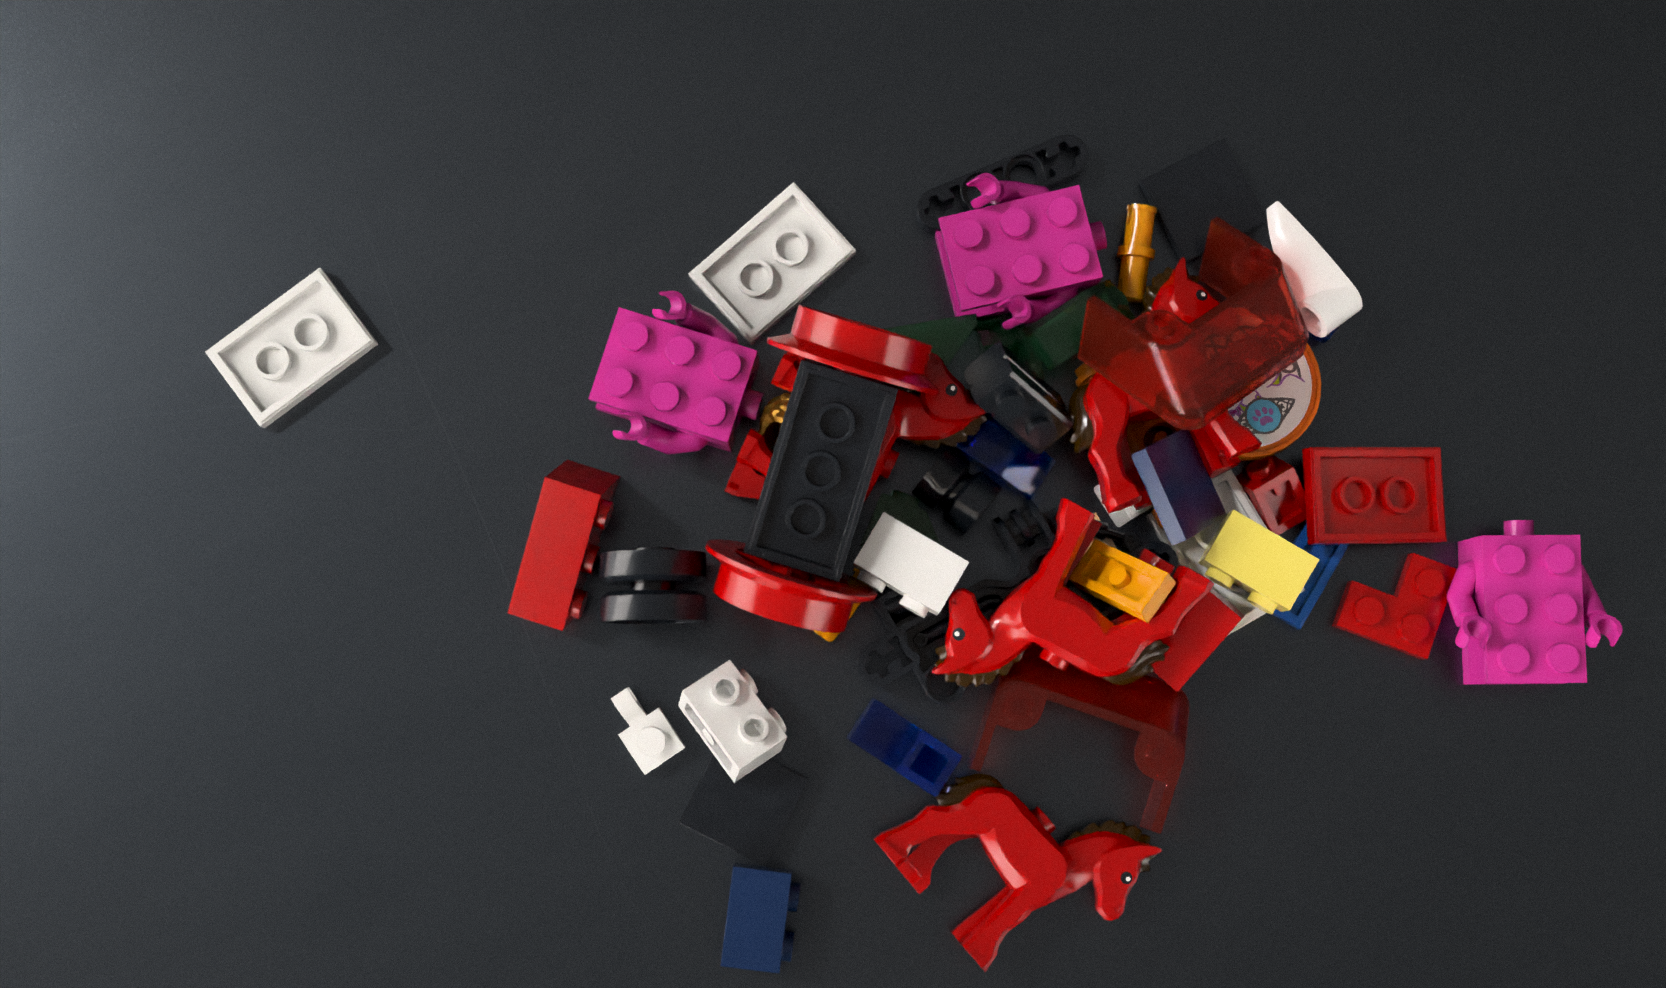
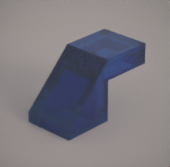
(1007, 458)
(904, 747)

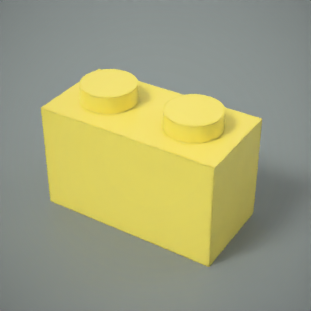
(1257, 562)

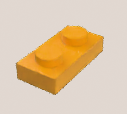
(1122, 580)

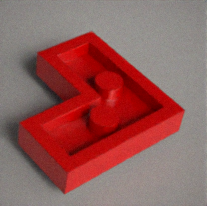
(1400, 620)

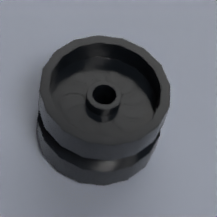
(652, 583)

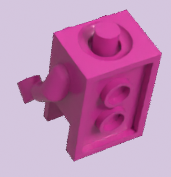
(1019, 253)
(677, 381)
(1526, 608)

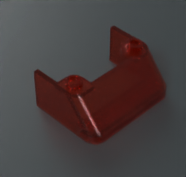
(1217, 360)
(1143, 705)

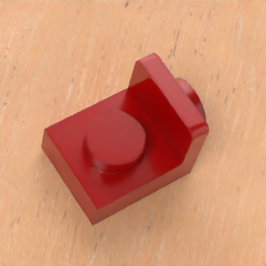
(1274, 493)

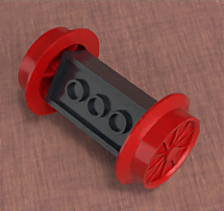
(820, 472)

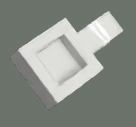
(650, 736)

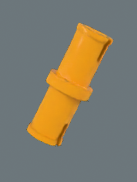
(1136, 251)

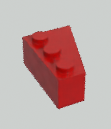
(563, 544)

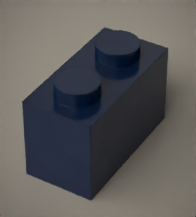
(758, 917)

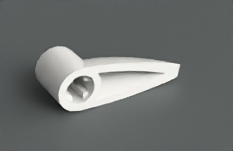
(1318, 283)

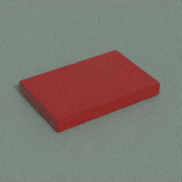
(1374, 495)

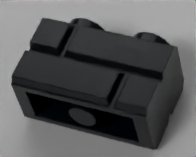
(1017, 398)

